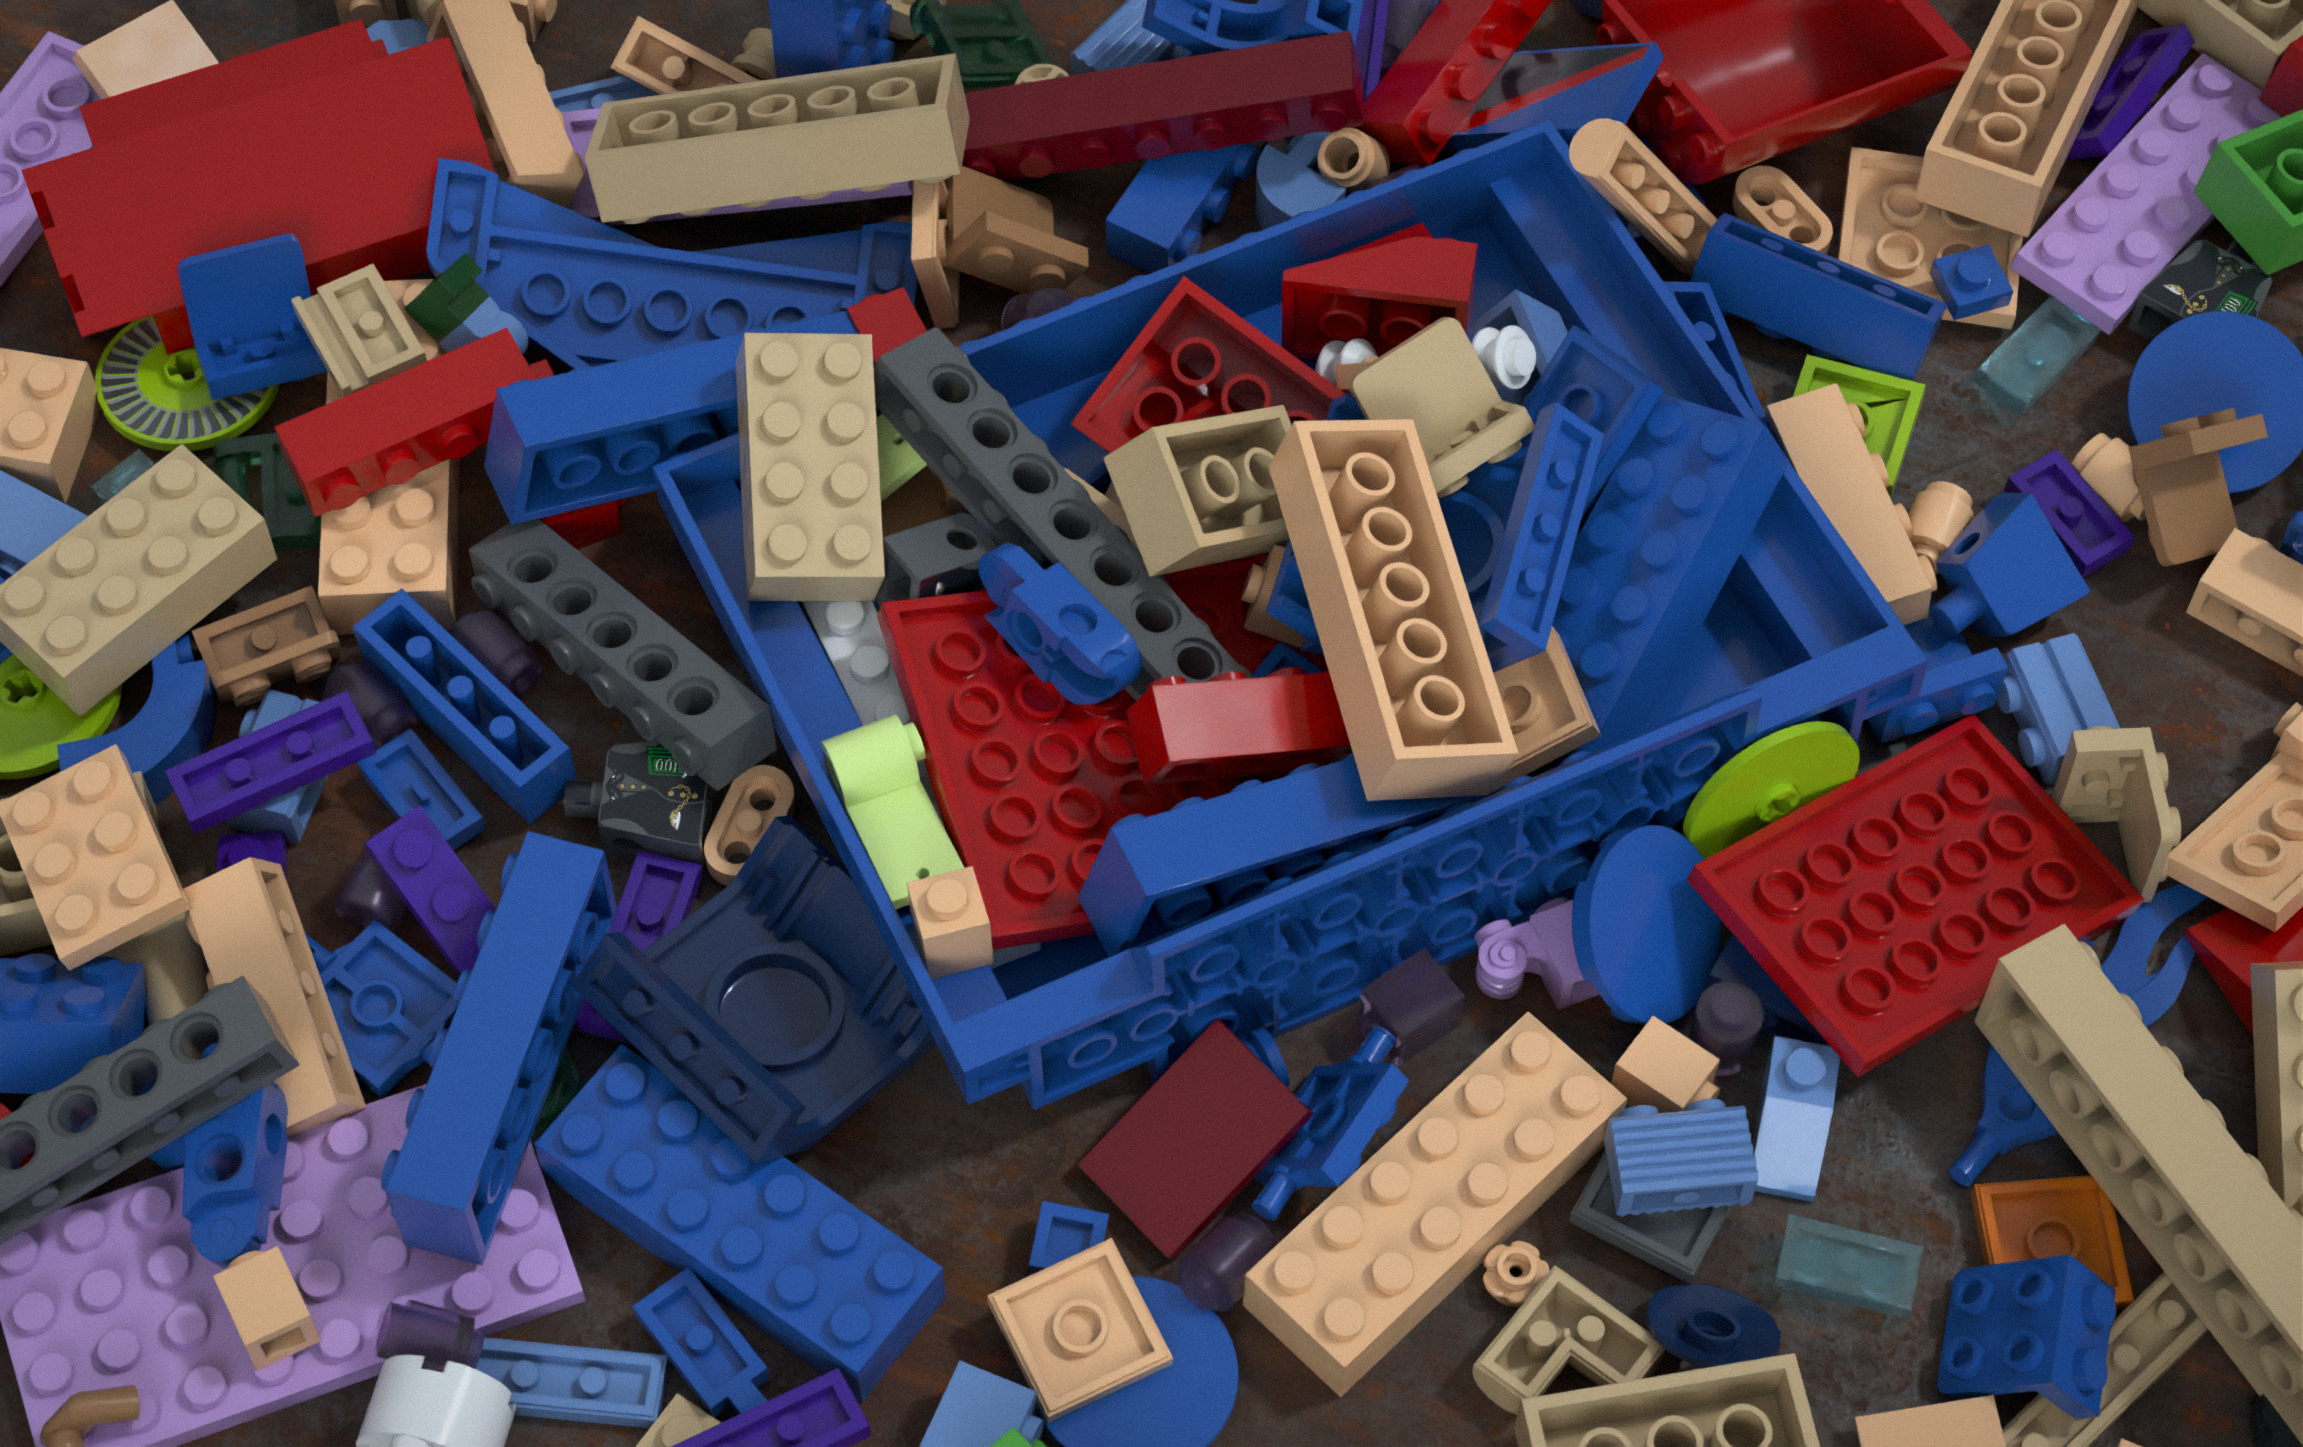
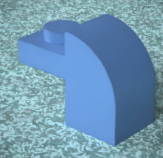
(1292, 181)

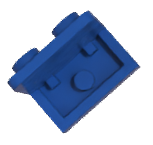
(246, 317)
(1951, 687)
(2029, 1330)

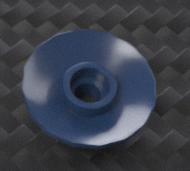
(1711, 1325)

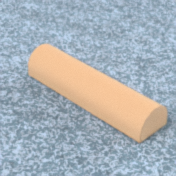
(670, 63)
(1642, 190)

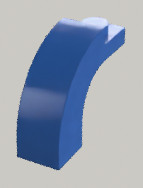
(1230, 25)
(168, 728)

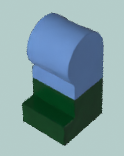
(460, 311)

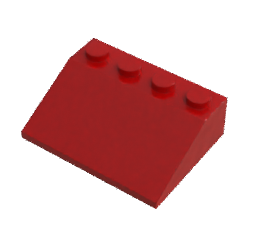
(1196, 365)

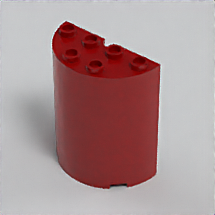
(1776, 73)

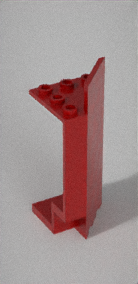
(272, 143)

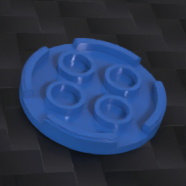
(2219, 365)
(1643, 925)
(1174, 1406)

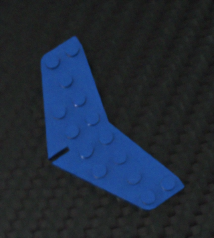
(606, 295)

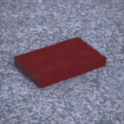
(1195, 1139)

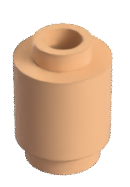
(1340, 152)
(2109, 472)
(1939, 518)

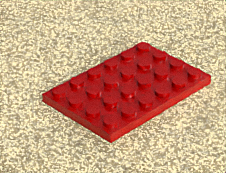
(1908, 889)

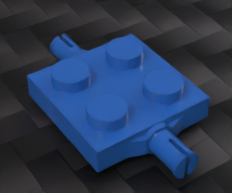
(384, 1004)
(1348, 1108)

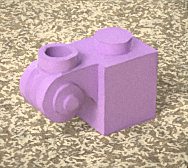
(1535, 946)

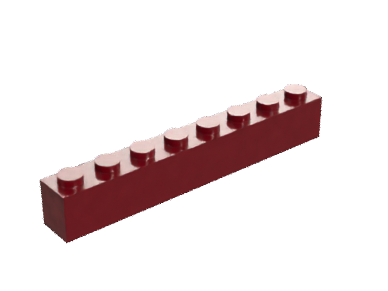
(1165, 108)

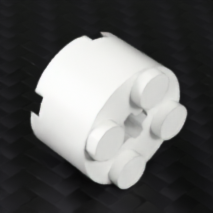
(435, 1407)

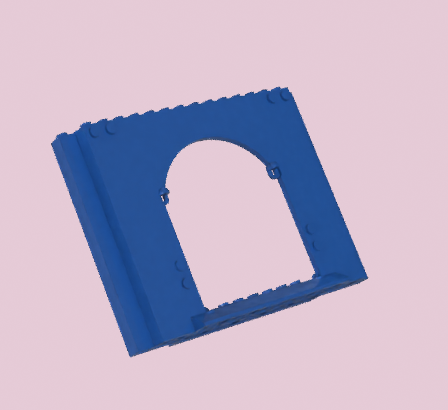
(1783, 646)

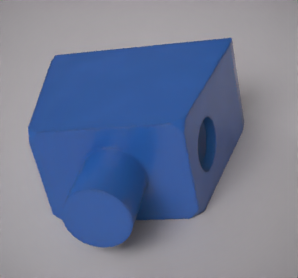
(2005, 571)

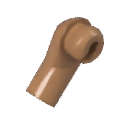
(85, 1411)

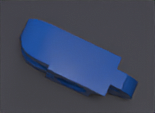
(1058, 626)
(234, 1213)

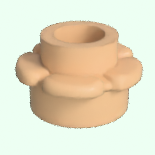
(1501, 1284)

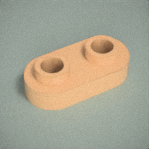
(1789, 208)
(741, 826)

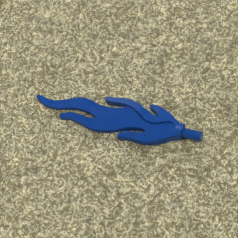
(2007, 1110)

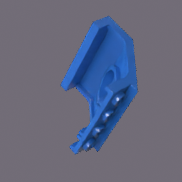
(1509, 533)

